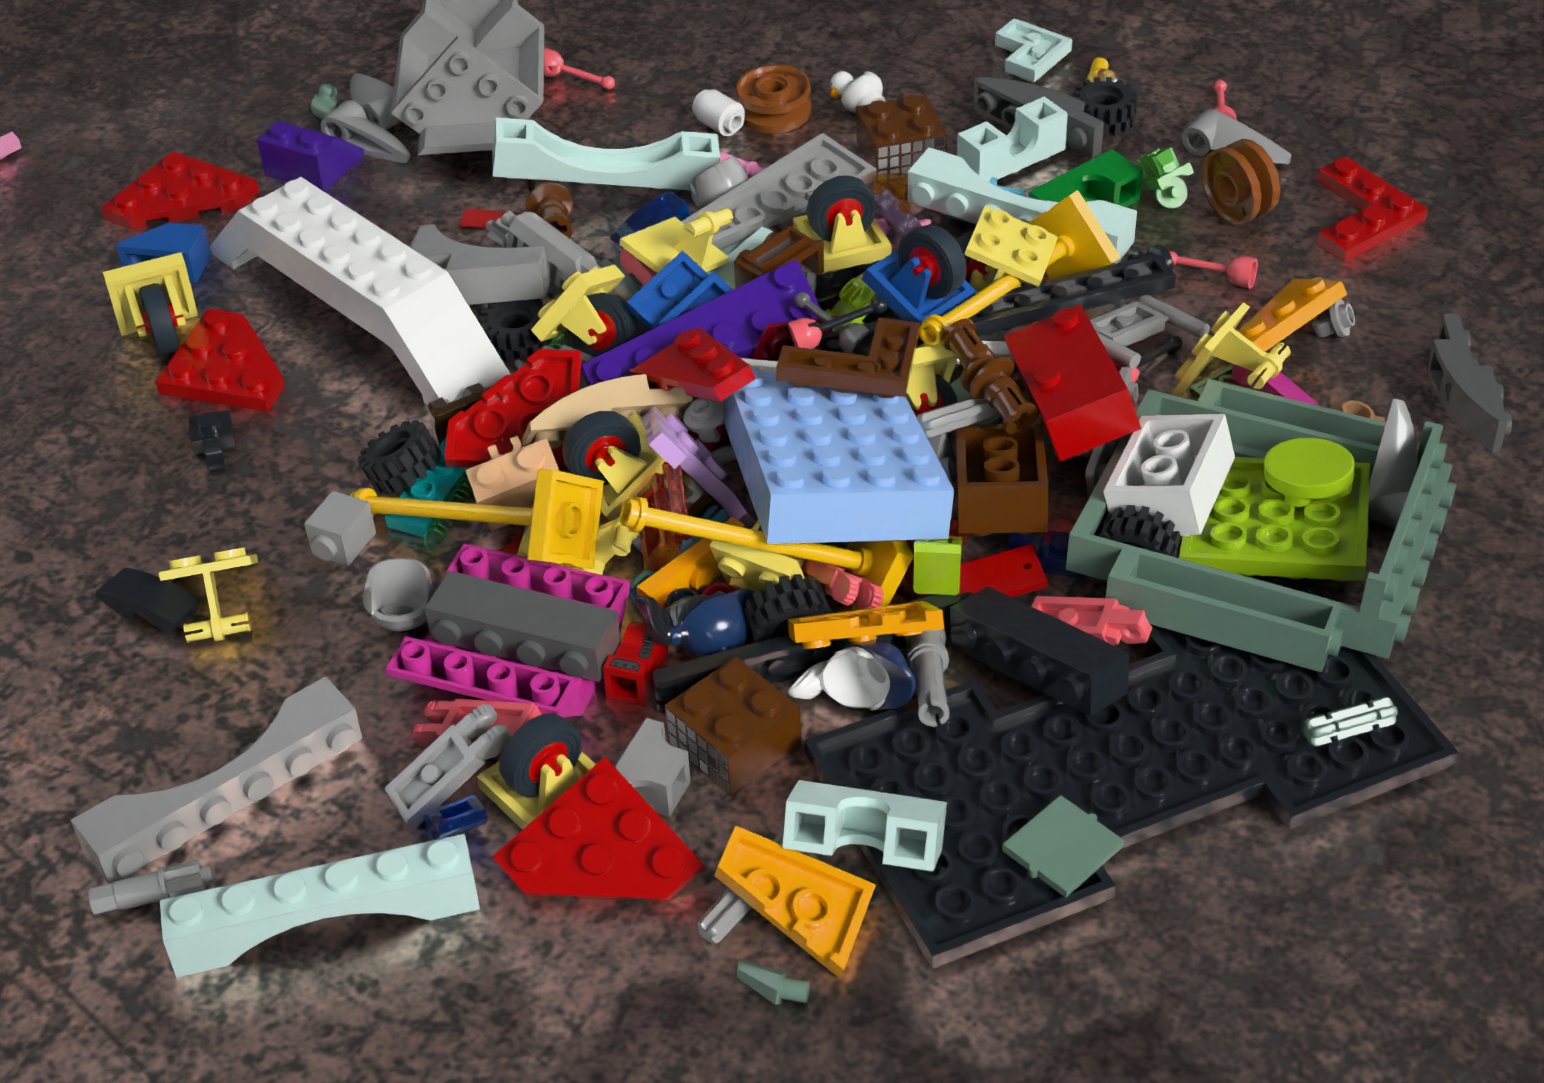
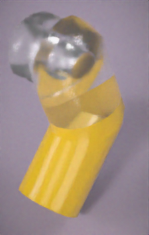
(1099, 68)

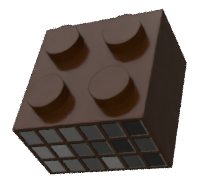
(898, 132)
(733, 725)

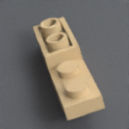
(619, 395)

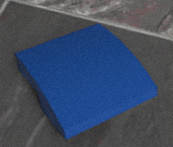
(675, 291)

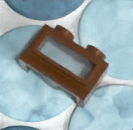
(776, 251)

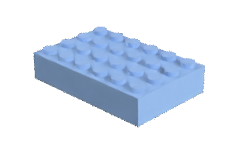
(836, 464)

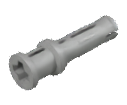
(928, 661)

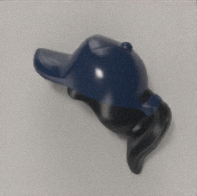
(698, 622)

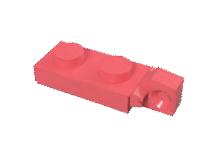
(1098, 617)

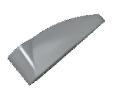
(374, 98)
(351, 124)
(1218, 130)
(1393, 467)

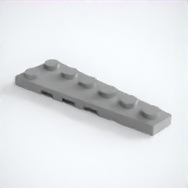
(784, 188)

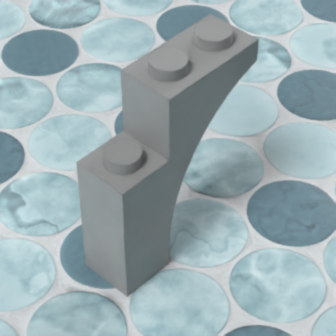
(486, 272)

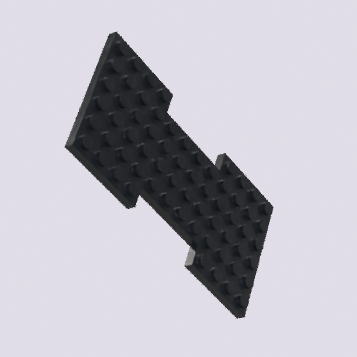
(1184, 743)

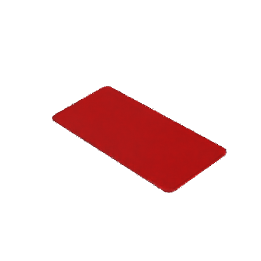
(478, 218)

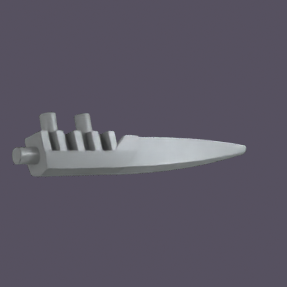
(562, 254)

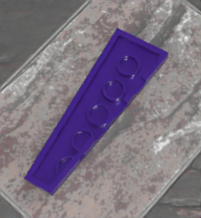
(731, 319)

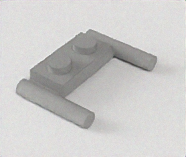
(1137, 323)

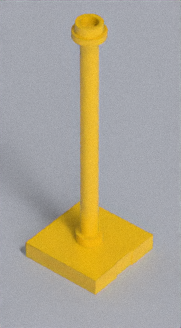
(1079, 248)
(561, 521)
(876, 560)

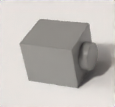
(340, 528)

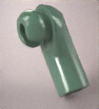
(324, 101)

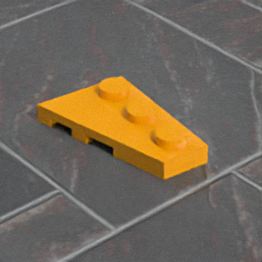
(1291, 309)
(865, 624)
(798, 895)

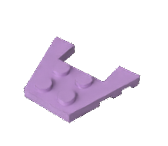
(673, 443)

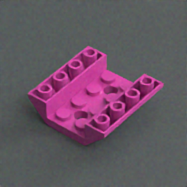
(501, 678)

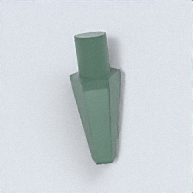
(772, 982)

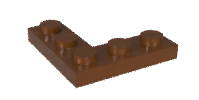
(883, 372)

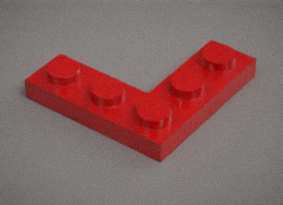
(1382, 206)

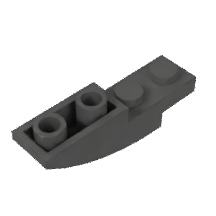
(1000, 98)
(1466, 388)

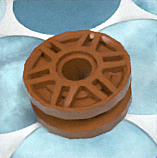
(774, 98)
(1240, 182)

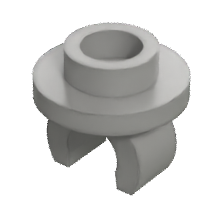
(1336, 319)
(704, 417)

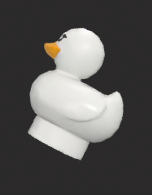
(856, 92)

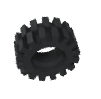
(1110, 103)
(510, 326)
(399, 457)
(1142, 529)
(786, 600)

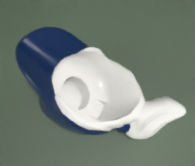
(860, 677)

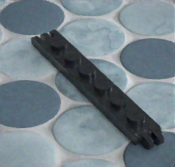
(774, 658)

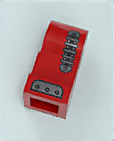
(634, 660)

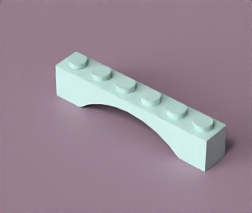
(531, 152)
(951, 187)
(222, 923)

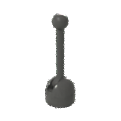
(852, 338)

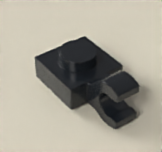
(210, 435)

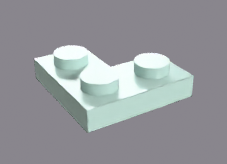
(1032, 47)

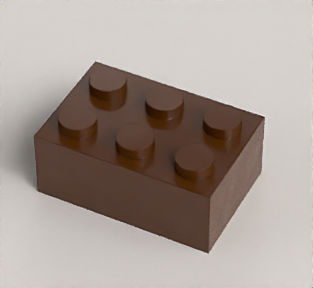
(1001, 480)

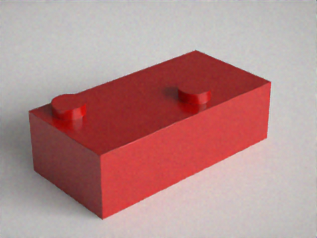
(1072, 382)

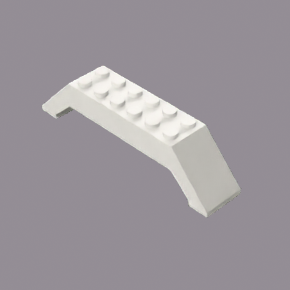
(370, 281)

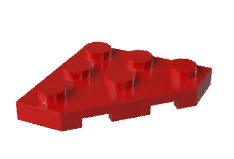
(178, 190)
(223, 365)
(511, 406)
(599, 845)

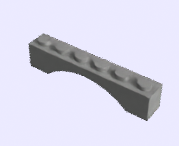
(140, 828)

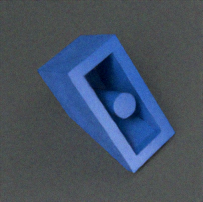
(169, 240)

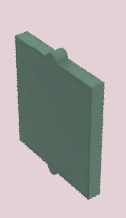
(1063, 845)

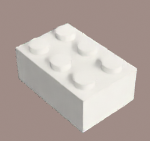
(1173, 468)

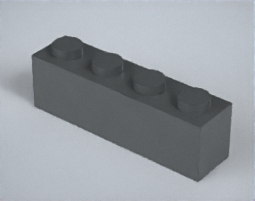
(523, 625)

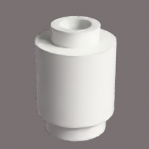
(718, 112)

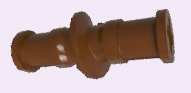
(551, 203)
(989, 377)

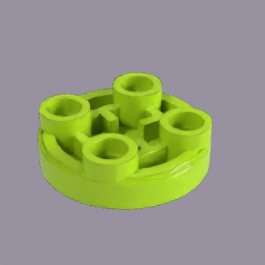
(1309, 470)

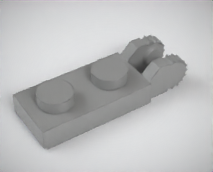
(447, 764)

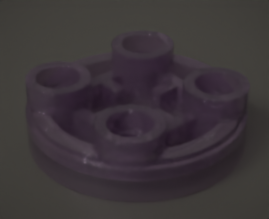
(892, 218)

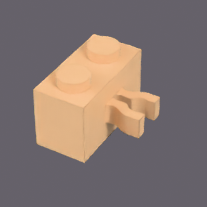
(512, 476)

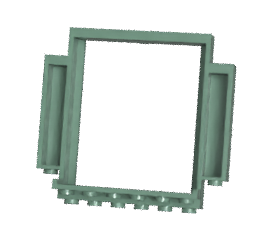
(1257, 613)

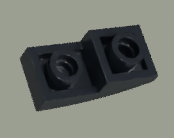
(143, 594)

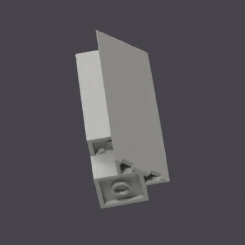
(465, 68)

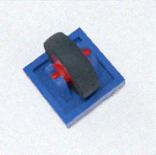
(922, 275)

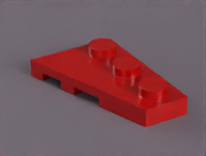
(697, 365)

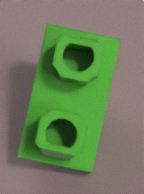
(1162, 175)

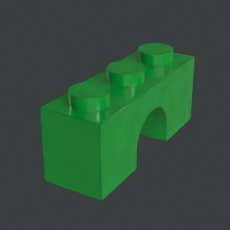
(1102, 178)

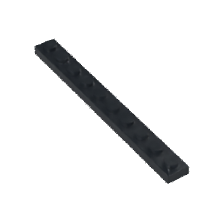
(1035, 303)

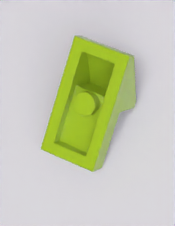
(937, 566)

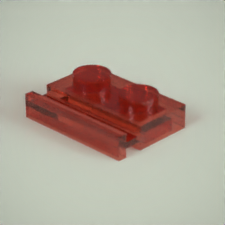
(663, 493)

